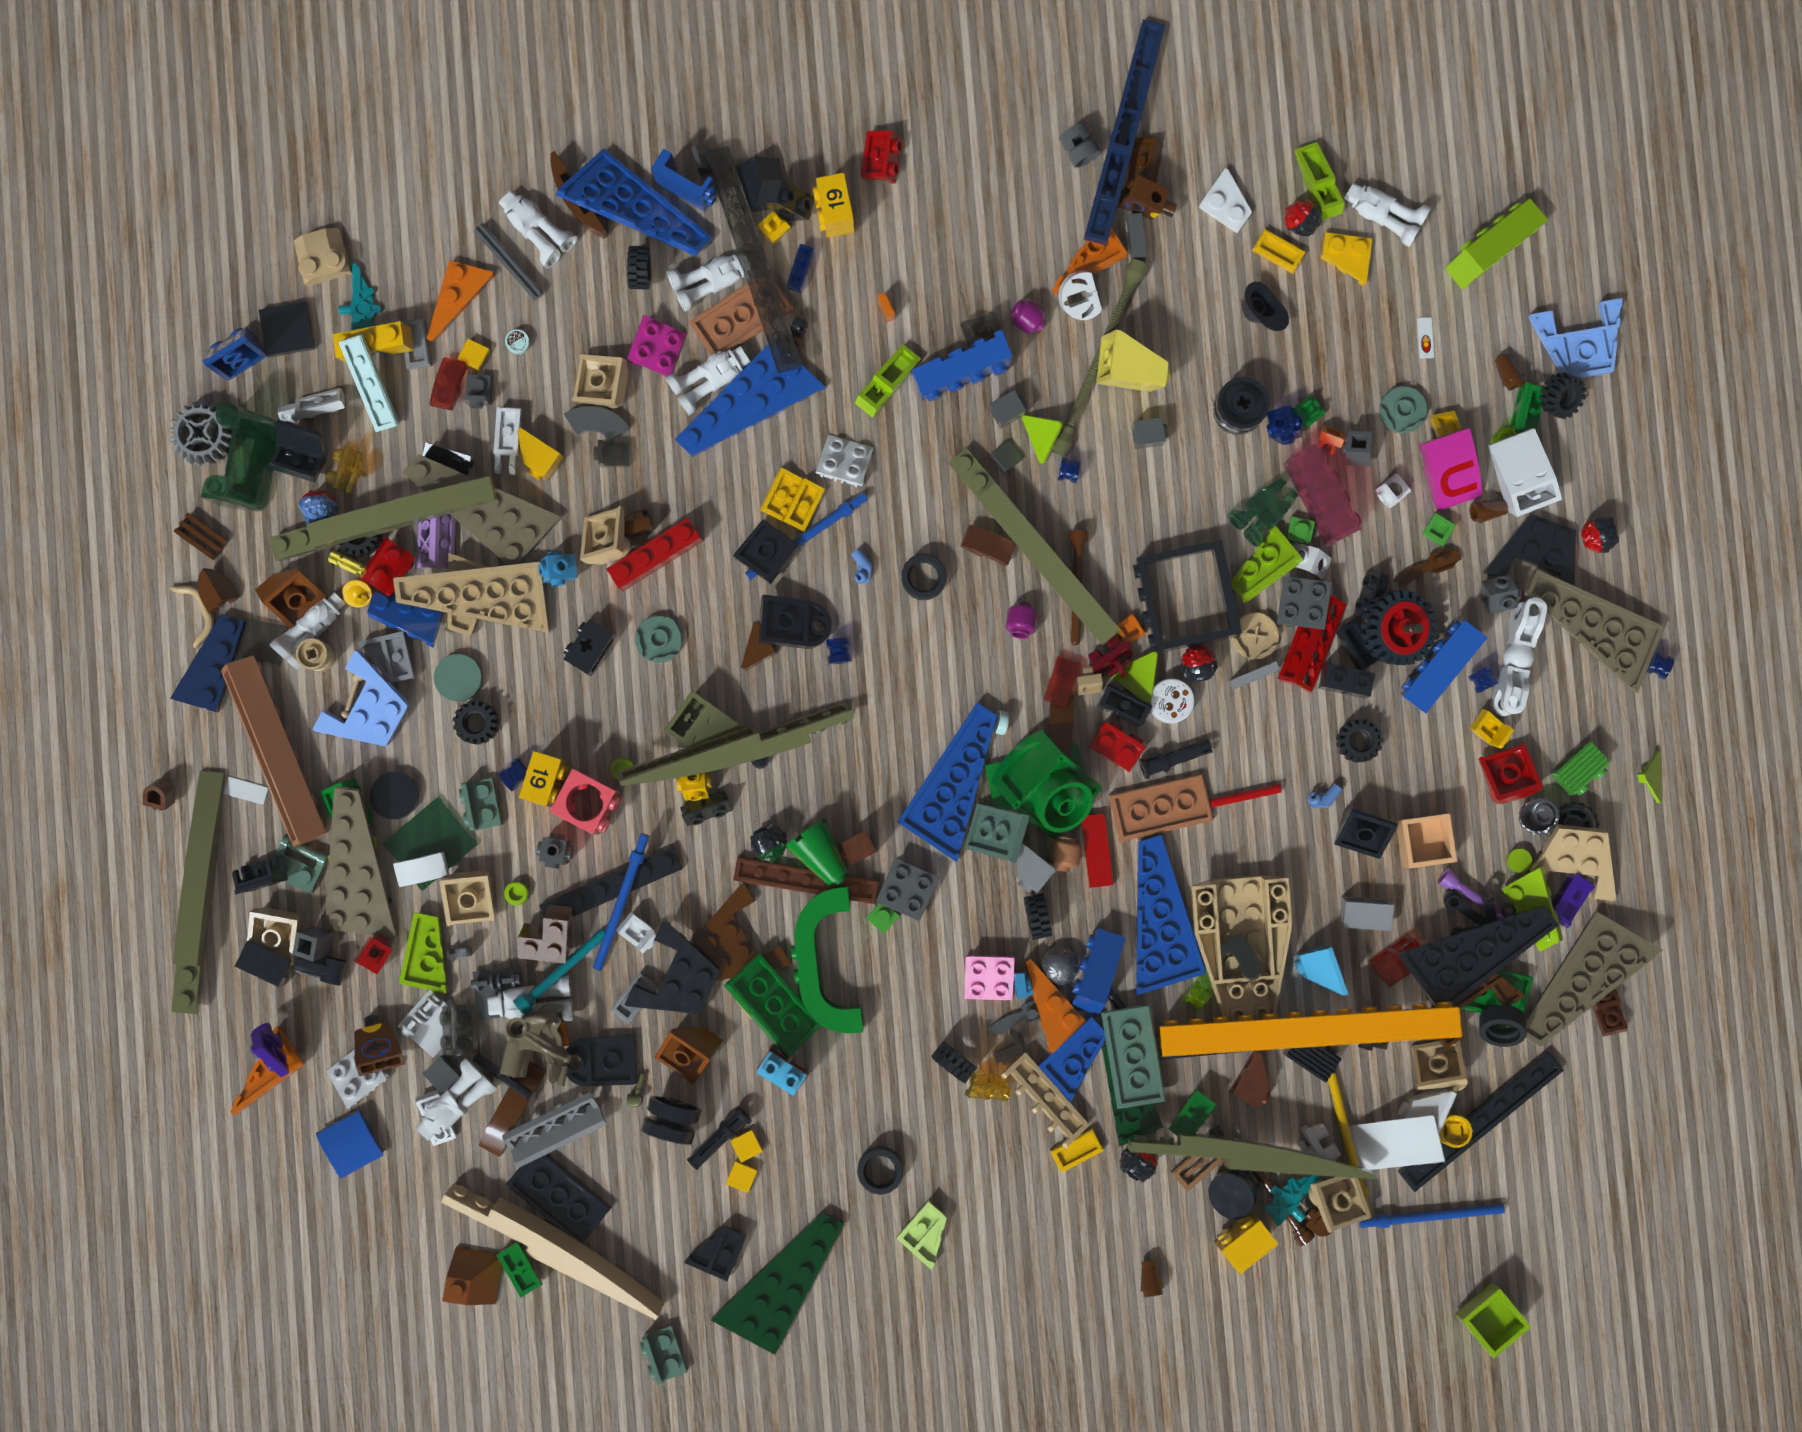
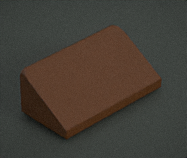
(1146, 158)

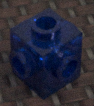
(1284, 425)

